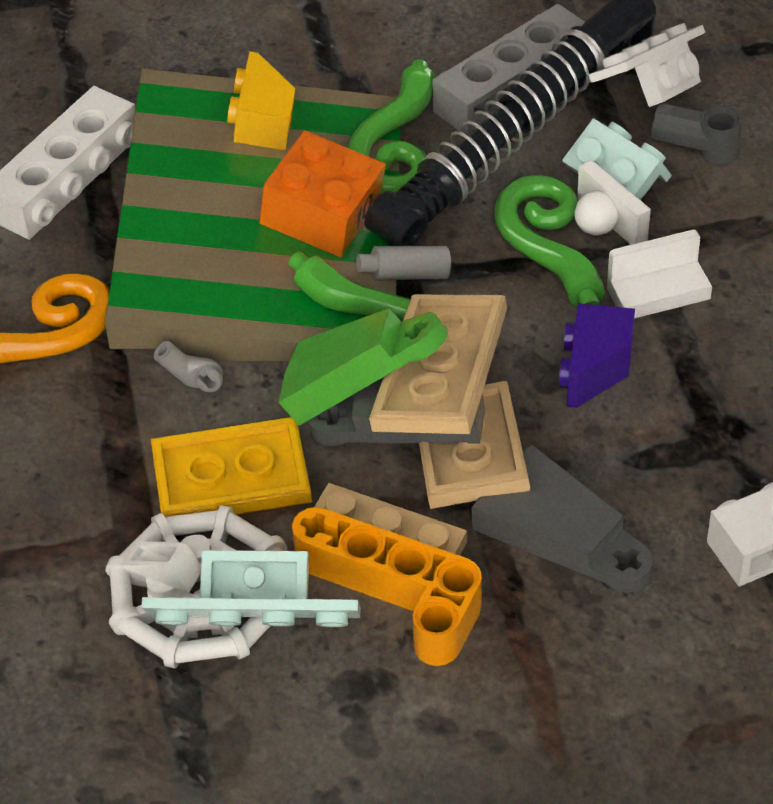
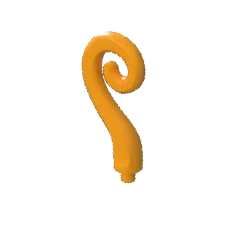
(67, 339)

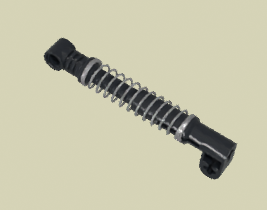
(441, 179)

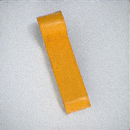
(337, 553)

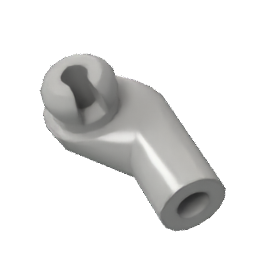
(190, 369)

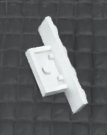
(661, 63)

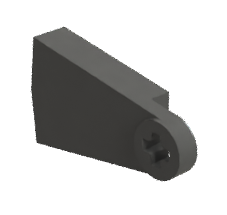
(355, 427)
(565, 525)

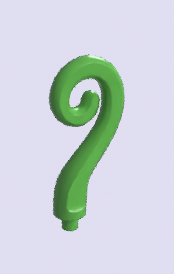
(412, 100)
(574, 269)
(337, 293)

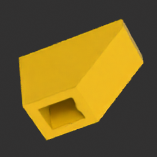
(264, 105)

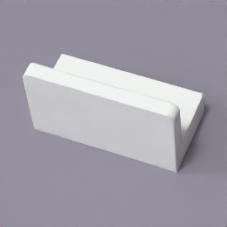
(658, 274)

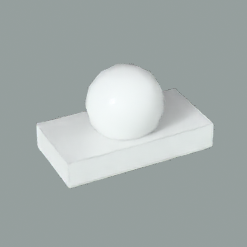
(608, 205)

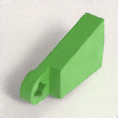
(353, 357)

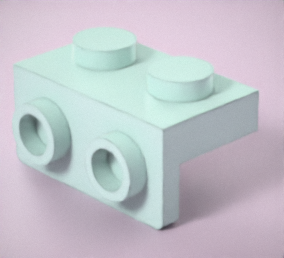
(615, 153)

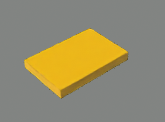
(233, 467)

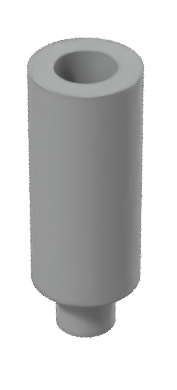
(406, 262)

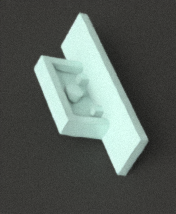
(253, 586)

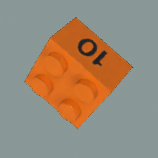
(321, 193)

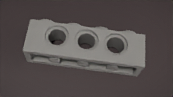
(488, 71)

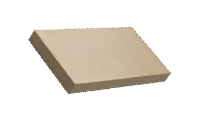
(446, 386)

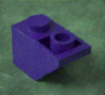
(599, 349)

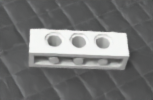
(64, 160)

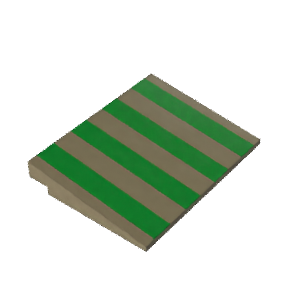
(189, 231)

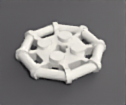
(134, 620)

